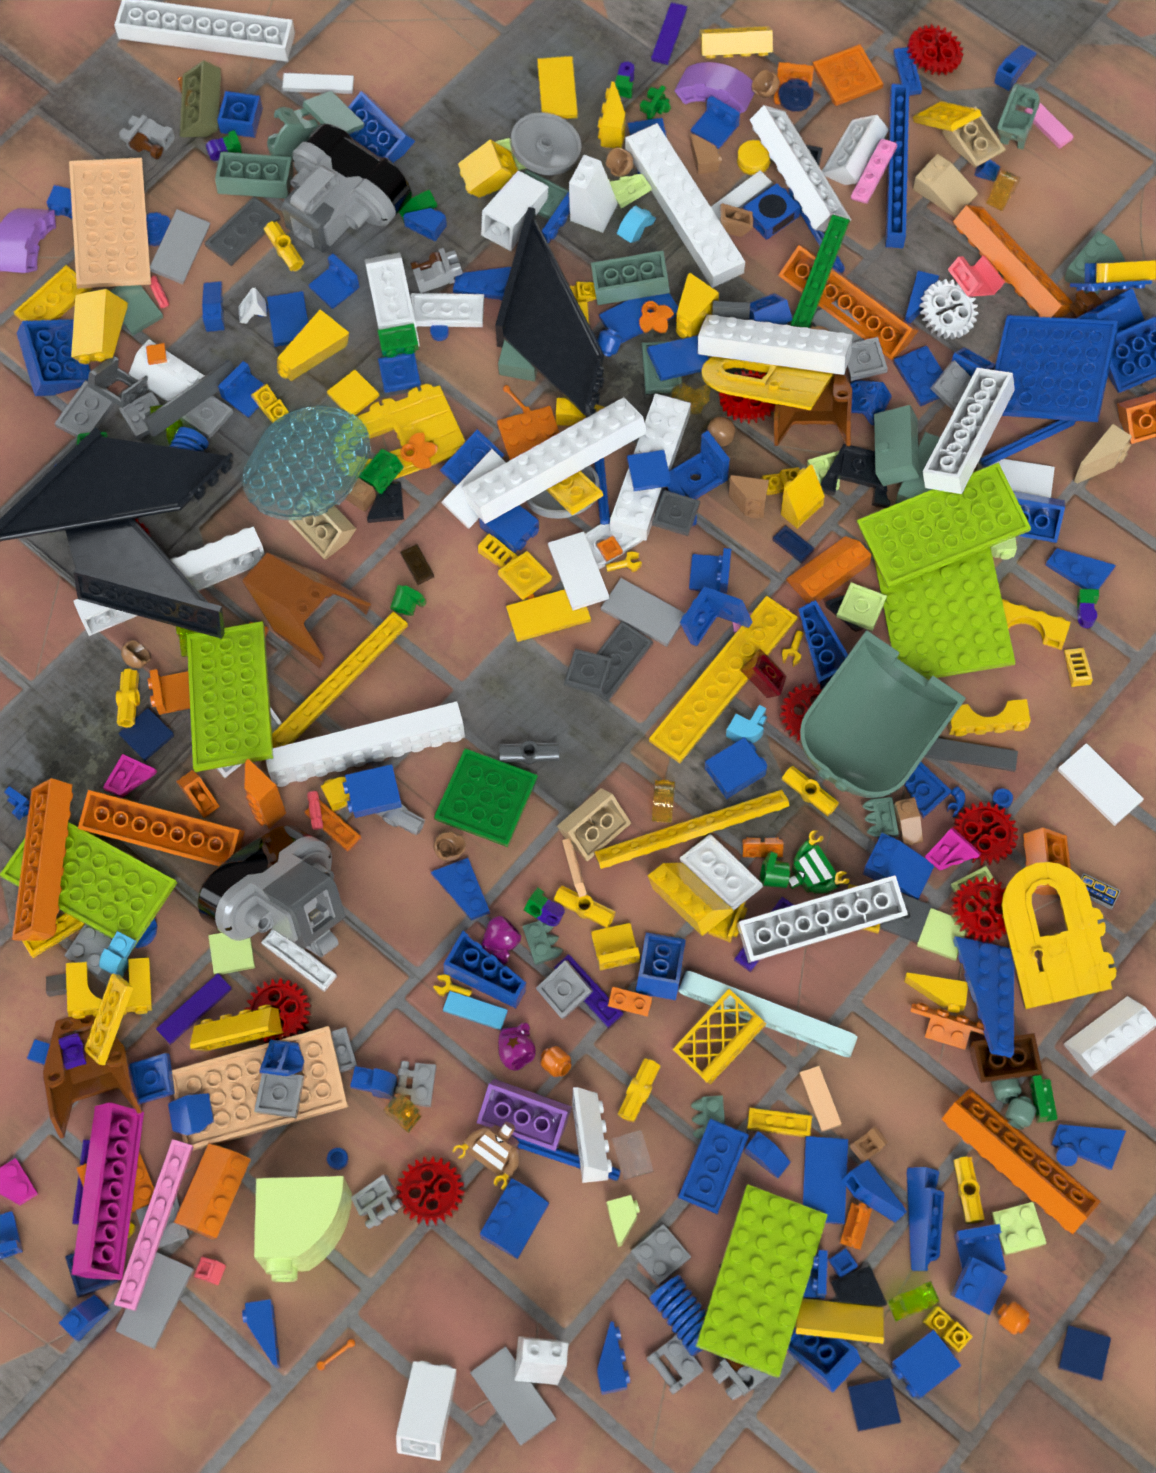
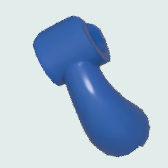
(960, 800)

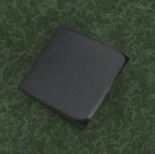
(816, 152)

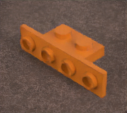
(946, 1027)

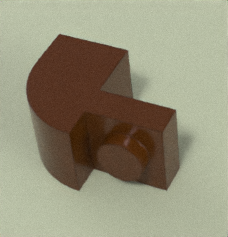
(1085, 302)

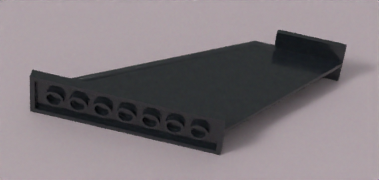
(547, 323)
(110, 483)
(130, 573)

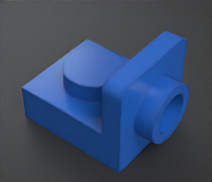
(18, 801)

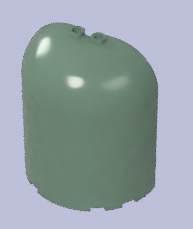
(875, 721)

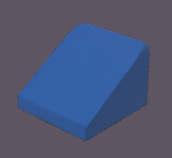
(988, 171)

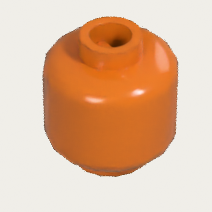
(555, 1061)
(1014, 1318)

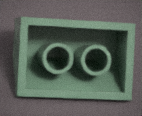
(1098, 250)

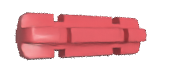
(158, 292)
(315, 811)

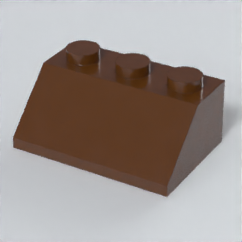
(995, 1067)

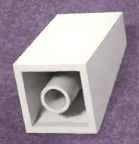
(591, 195)
(507, 210)
(540, 1360)
(426, 1410)

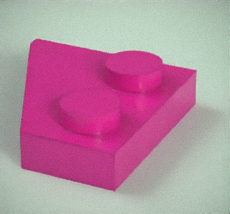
(127, 776)
(951, 851)
(15, 1183)

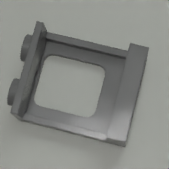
(107, 374)

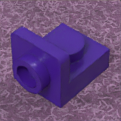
(73, 1051)

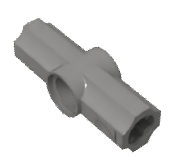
(404, 819)

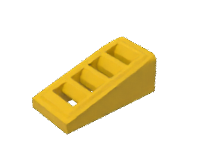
(491, 540)
(1078, 680)

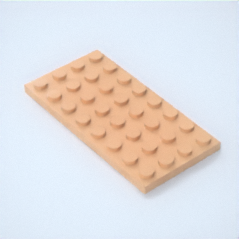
(109, 223)
(235, 1084)

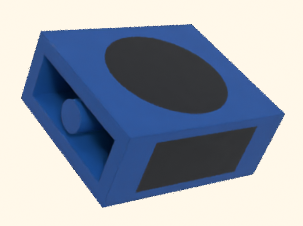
(773, 211)

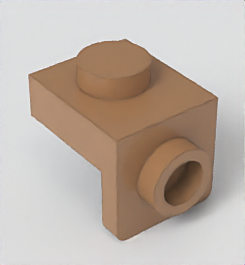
(869, 1145)

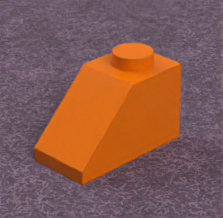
(198, 793)

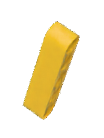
(1126, 271)

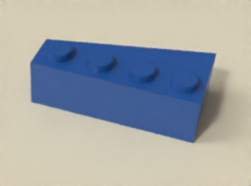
(823, 644)
(483, 972)

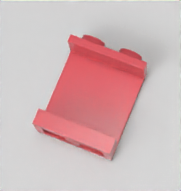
(978, 279)

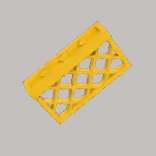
(729, 1051)

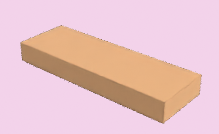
(574, 867)
(820, 1099)

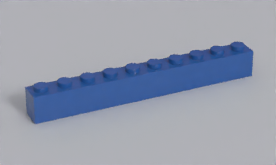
(897, 167)

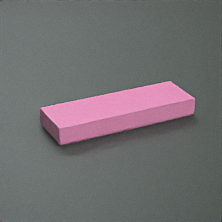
(1051, 126)

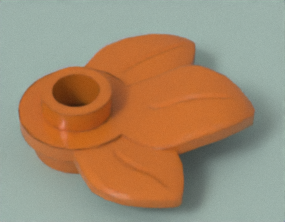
(655, 320)
(421, 451)

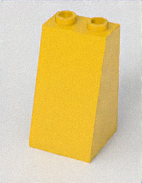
(97, 325)
(313, 345)

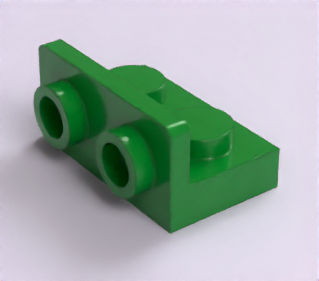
(398, 340)
(381, 470)
(1043, 1099)

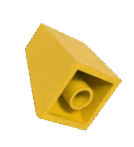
(487, 169)
(694, 306)

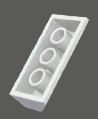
(855, 150)
(166, 378)
(1110, 1035)
(589, 1135)

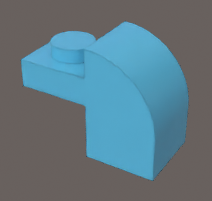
(634, 224)
(750, 729)
(115, 957)

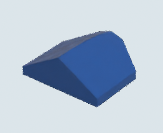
(282, 1059)
(191, 1113)

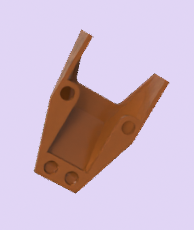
(832, 407)
(290, 595)
(71, 1085)

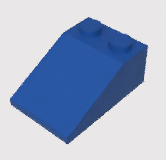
(897, 859)
(660, 966)
(824, 1358)

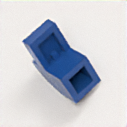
(377, 1081)

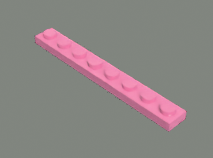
(153, 1225)

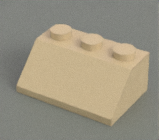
(325, 532)
(594, 823)

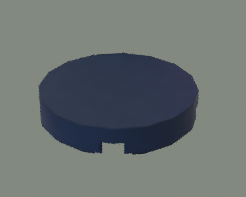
(795, 95)

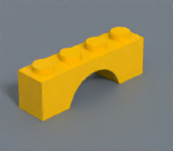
(1052, 629)
(1013, 717)

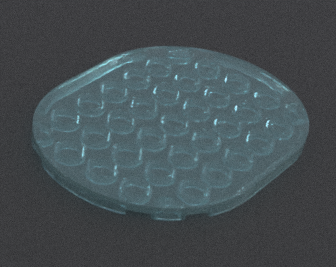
(306, 462)

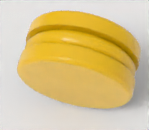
(753, 157)

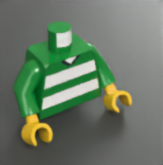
(814, 869)

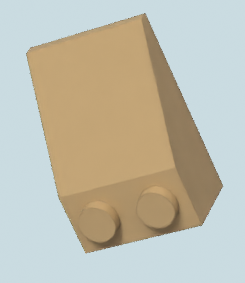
(975, 141)
(944, 186)
(1105, 454)

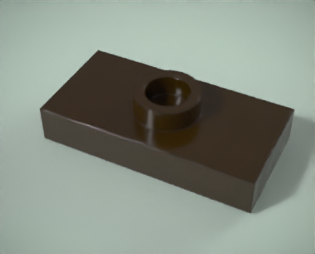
(417, 564)

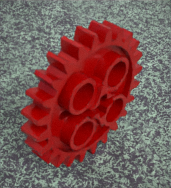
(935, 50)
(745, 407)
(791, 719)
(996, 847)
(971, 920)
(292, 1021)
(446, 1201)

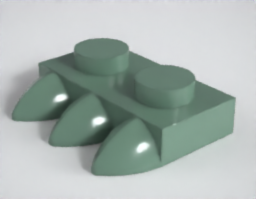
(882, 816)
(541, 943)
(712, 1109)

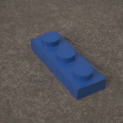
(907, 70)
(557, 219)

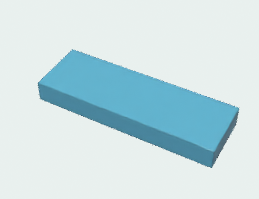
(475, 1010)

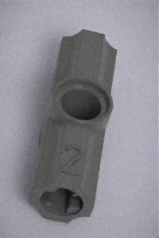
(516, 752)

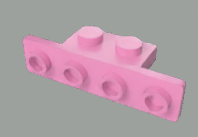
(874, 171)

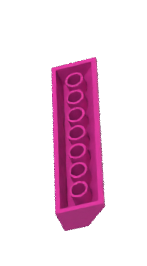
(108, 1192)

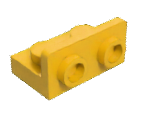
(728, 927)

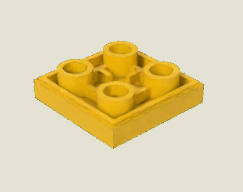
(353, 393)

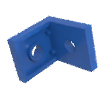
(710, 465)
(707, 607)

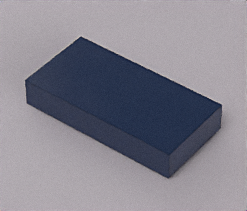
(793, 544)

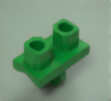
(658, 104)

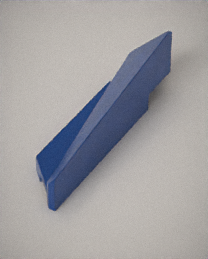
(925, 1216)

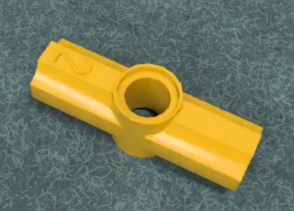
(287, 253)
(127, 698)
(819, 799)
(595, 913)
(639, 1090)
(966, 1177)

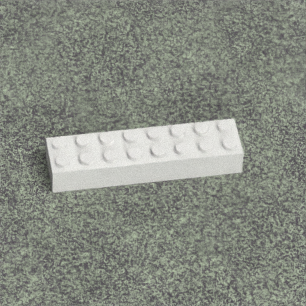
(797, 167)
(775, 344)
(665, 430)
(968, 430)
(821, 919)

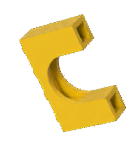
(82, 1002)

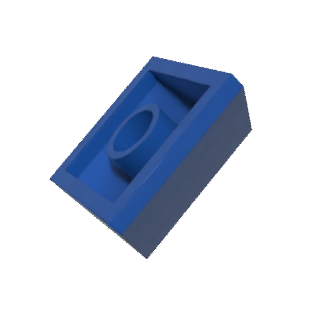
(971, 361)

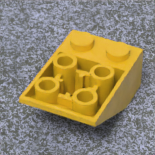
(613, 120)
(802, 497)

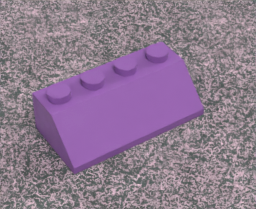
(533, 1115)

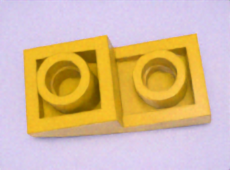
(584, 291)
(268, 403)
(777, 481)
(947, 1329)

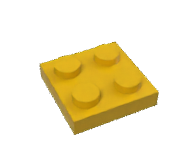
(524, 575)

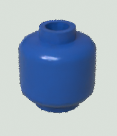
(609, 341)

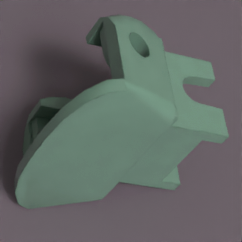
(1014, 123)
(292, 133)

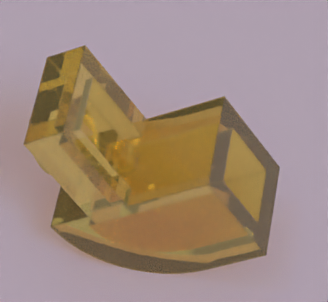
(1002, 189)
(697, 398)
(663, 801)
(402, 1112)

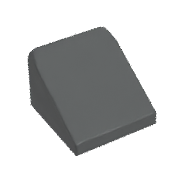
(56, 985)

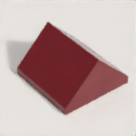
(765, 675)

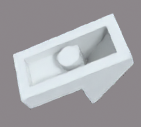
(251, 305)

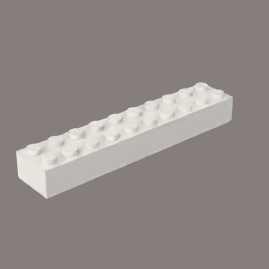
(205, 29)
(685, 206)
(554, 460)
(201, 567)
(366, 744)

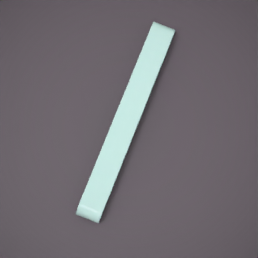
(776, 1016)

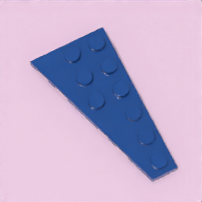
(991, 985)

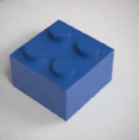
(240, 113)

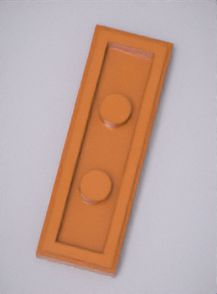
(336, 827)

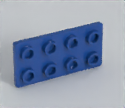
(1091, 285)
(1120, 308)

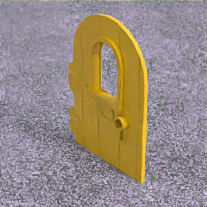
(780, 386)
(418, 413)
(1069, 959)

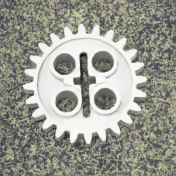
(956, 325)

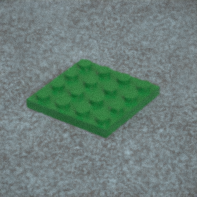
(486, 797)

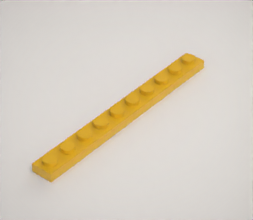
(339, 681)
(691, 829)

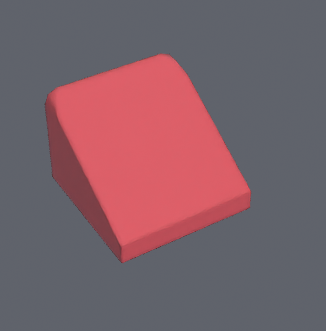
(210, 1270)

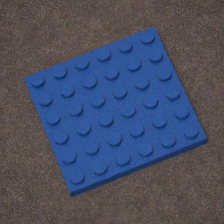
(1056, 366)

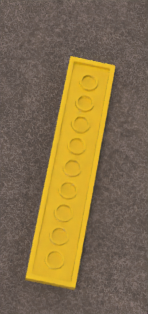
(721, 681)

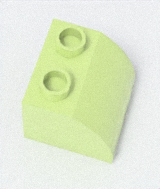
(298, 1222)

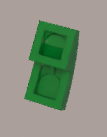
(421, 201)

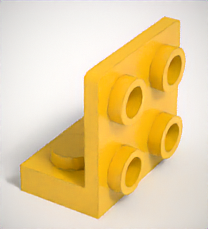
(615, 946)

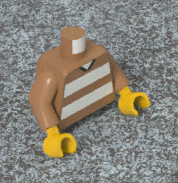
(494, 1149)

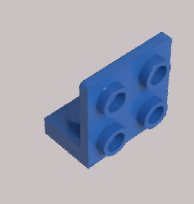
(717, 122)
(335, 283)
(238, 389)
(869, 398)
(710, 571)
(9, 1236)
(981, 1244)
(817, 1280)

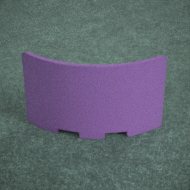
(718, 80)
(20, 238)

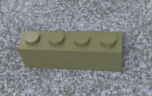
(201, 114)

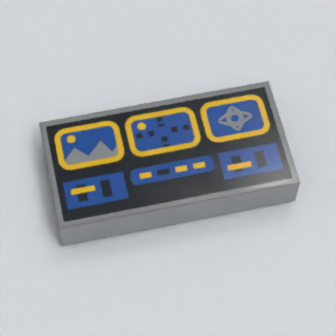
(1100, 891)

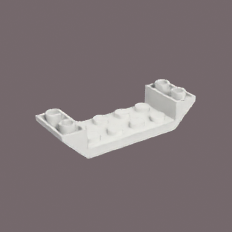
(390, 291)

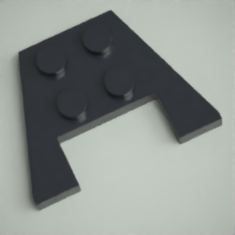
(858, 467)

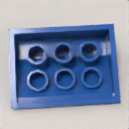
(380, 130)
(1134, 355)
(48, 357)

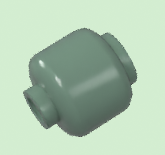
(1006, 1090)
(1020, 1112)

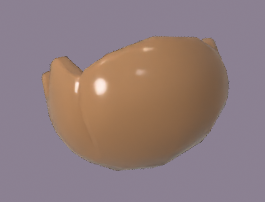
(765, 84)
(619, 162)
(722, 430)
(135, 654)
(449, 846)

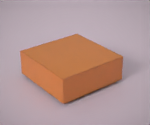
(156, 354)
(609, 548)

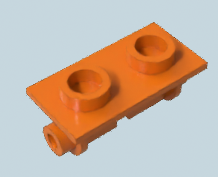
(755, 848)
(630, 1001)
(856, 1225)

